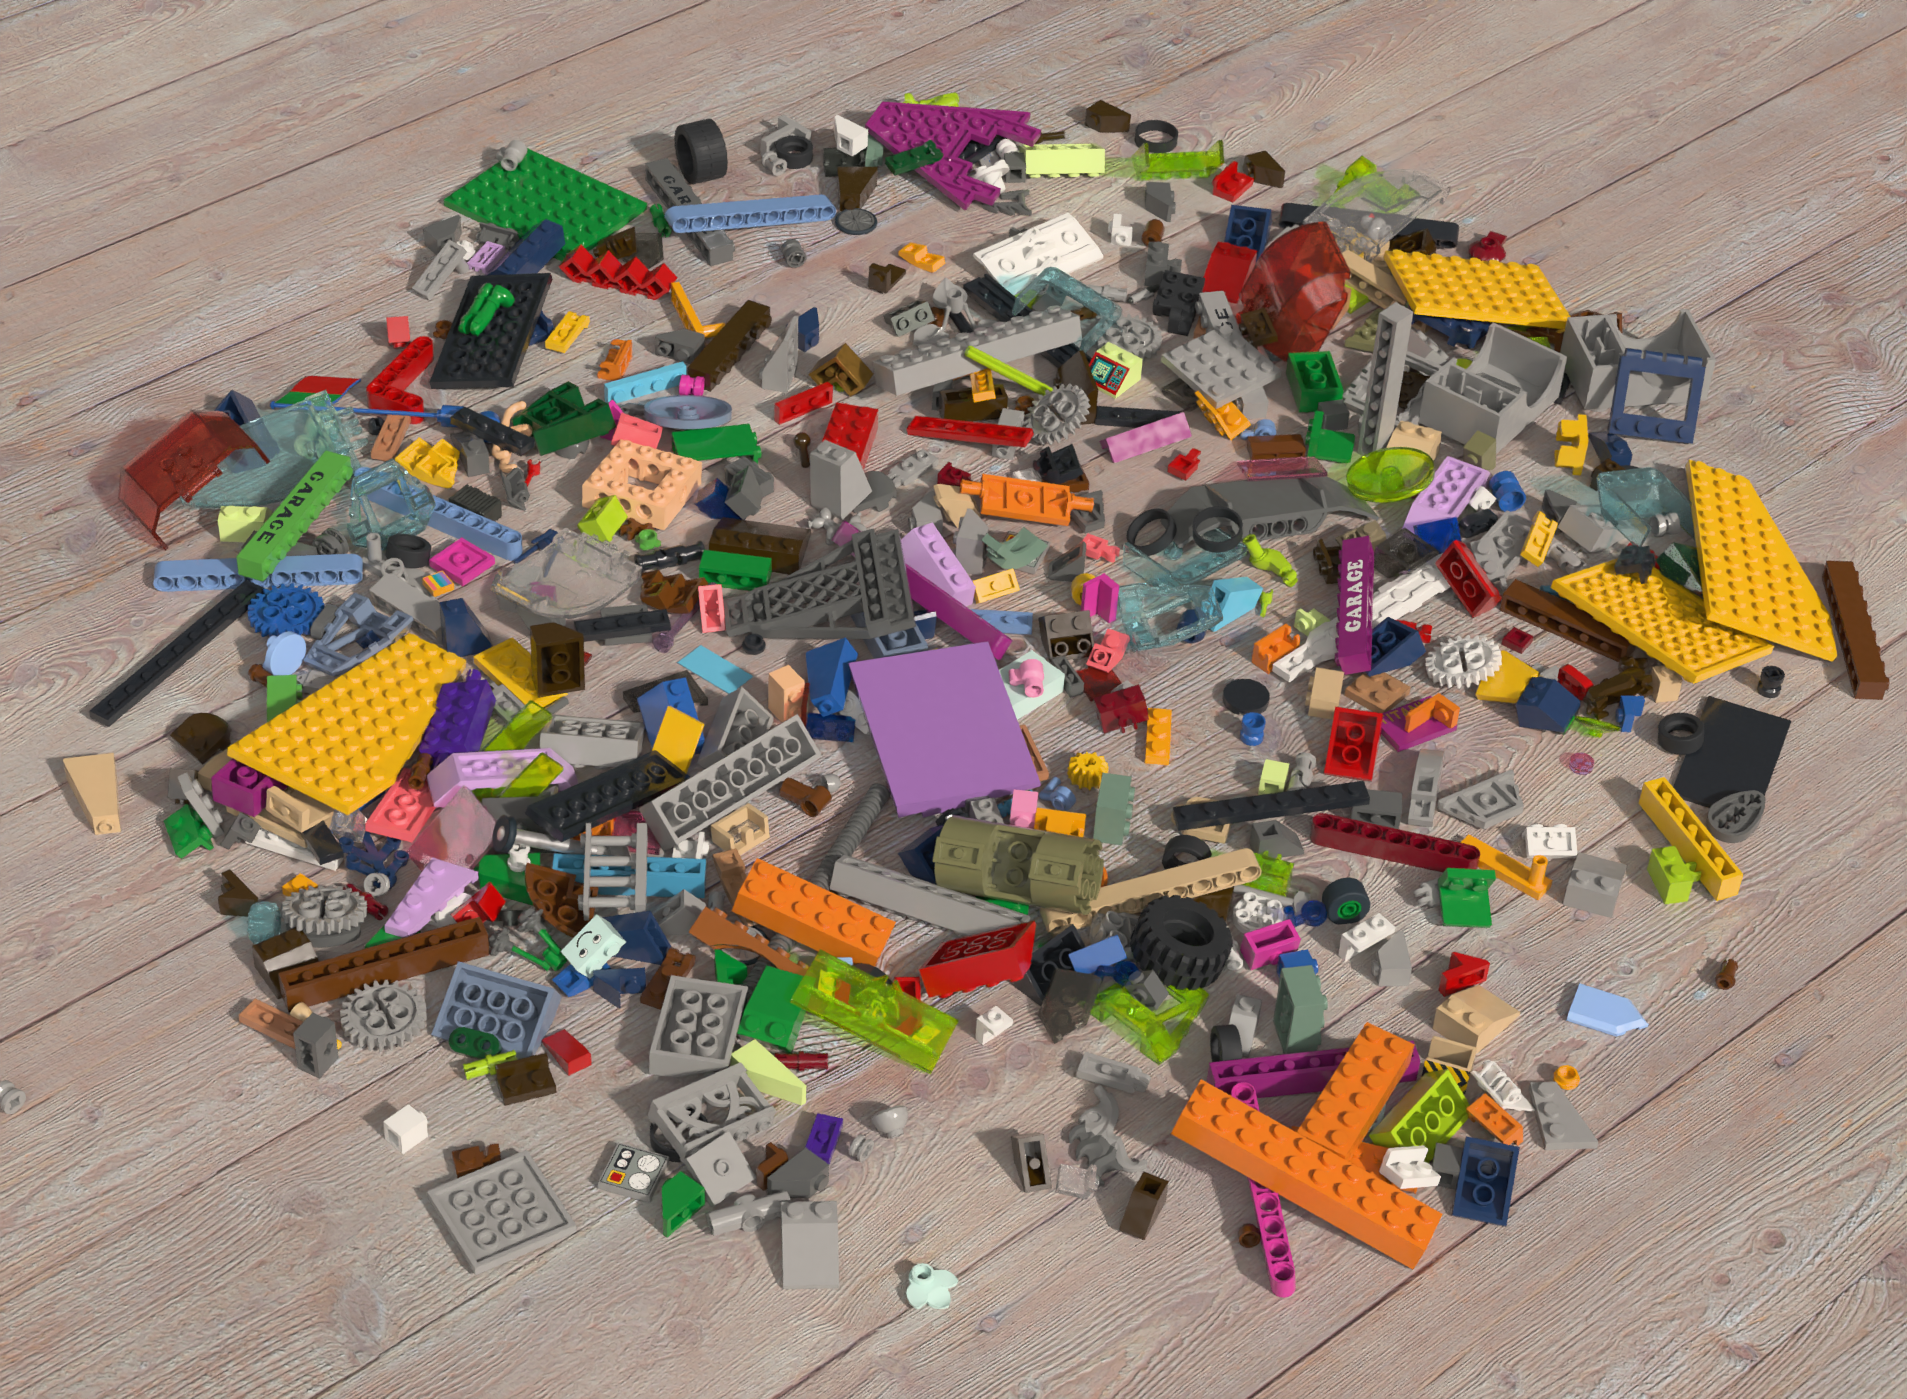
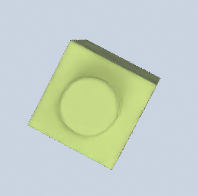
(1273, 777)

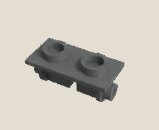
(490, 232)
(515, 488)

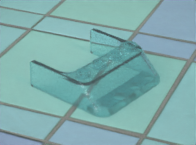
(1104, 307)
(1638, 494)
(1157, 574)

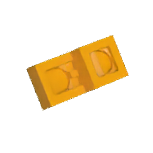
(918, 256)

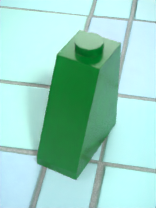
(507, 882)

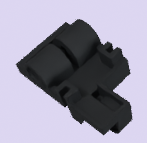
(1177, 300)

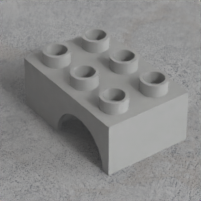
(1594, 352)
(1464, 402)

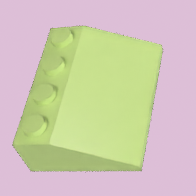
(1064, 158)

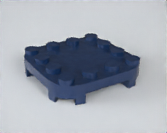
(1458, 330)

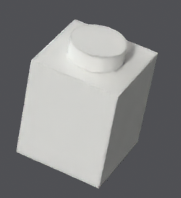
(405, 1128)

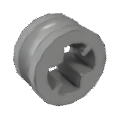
(383, 879)
(861, 1148)

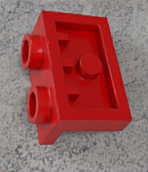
(1230, 183)

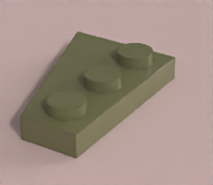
(1365, 336)

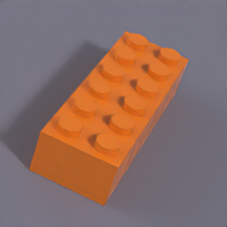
(812, 915)
(1357, 1091)

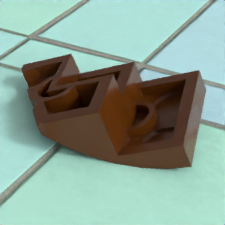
(670, 591)

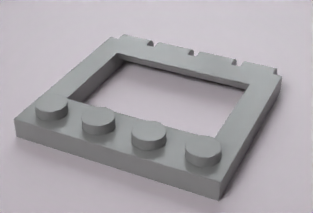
(1356, 394)

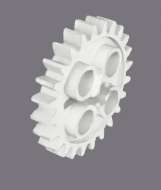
(1481, 659)

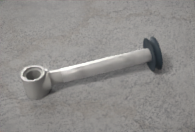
(507, 834)

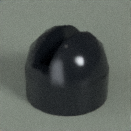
(373, 422)

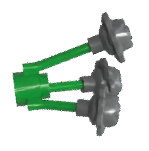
(530, 921)

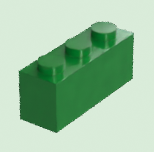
(735, 570)

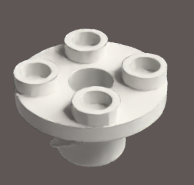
(993, 174)

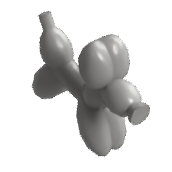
(831, 527)

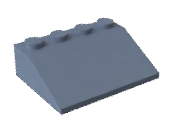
(499, 1005)

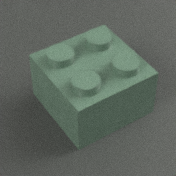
(1113, 808)

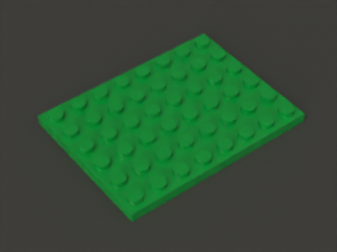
(548, 191)

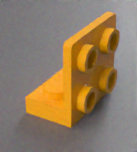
(1227, 418)

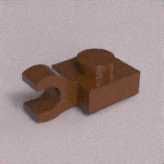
(471, 1159)

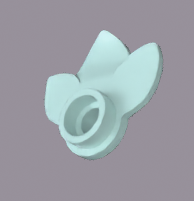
(931, 1289)

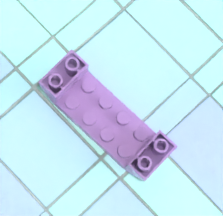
(1448, 493)
(488, 770)

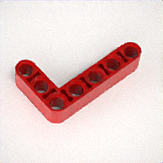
(388, 388)

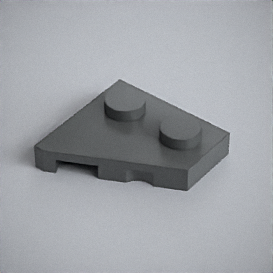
(1092, 520)

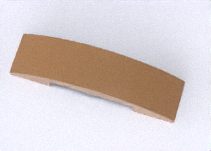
(732, 876)

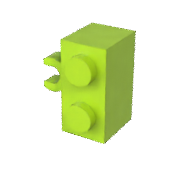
(603, 518)
(1671, 875)

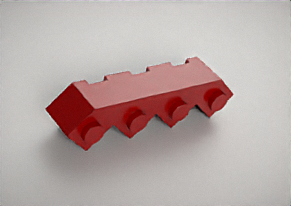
(608, 272)

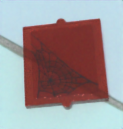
(1098, 682)

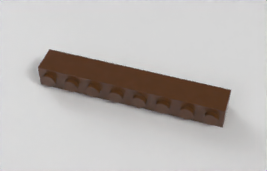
(1855, 630)
(387, 961)

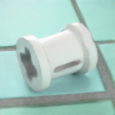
(518, 857)

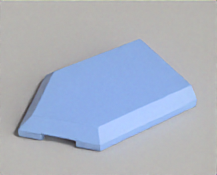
(1604, 1011)

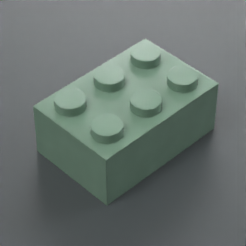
(1299, 1010)

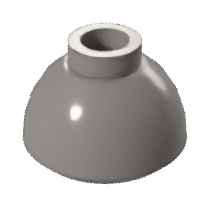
(891, 1121)

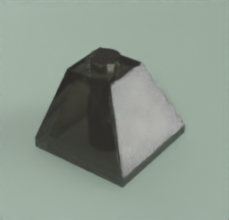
(1402, 554)

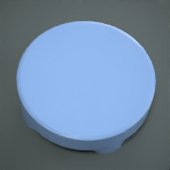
(284, 653)

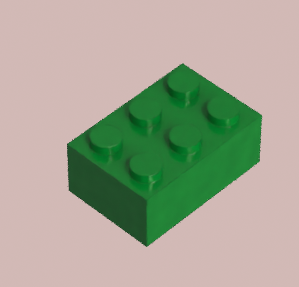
(1313, 379)

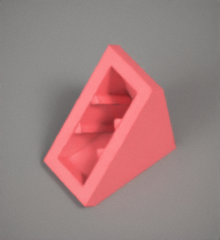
(711, 608)

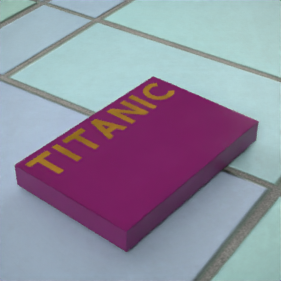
(1394, 727)

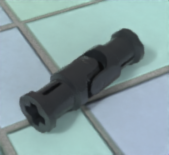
(666, 558)

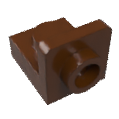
(775, 1159)

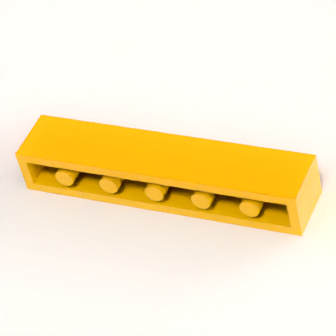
(1691, 838)

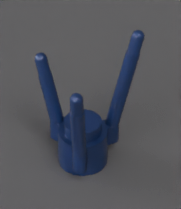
(543, 541)

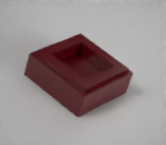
(1517, 640)

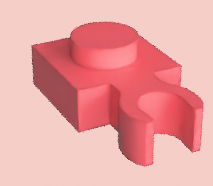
(1098, 547)

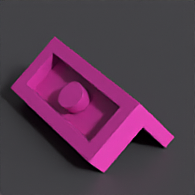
(1101, 597)

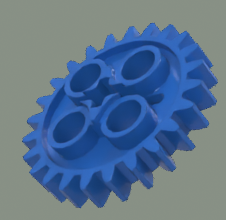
(284, 610)

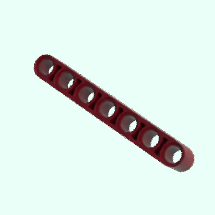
(1392, 844)

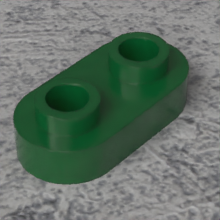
(473, 1043)

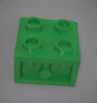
(1465, 897)

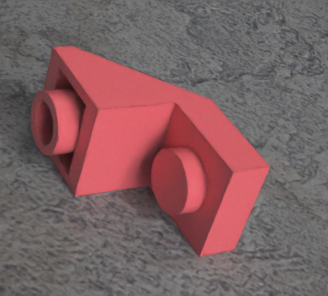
(1110, 651)

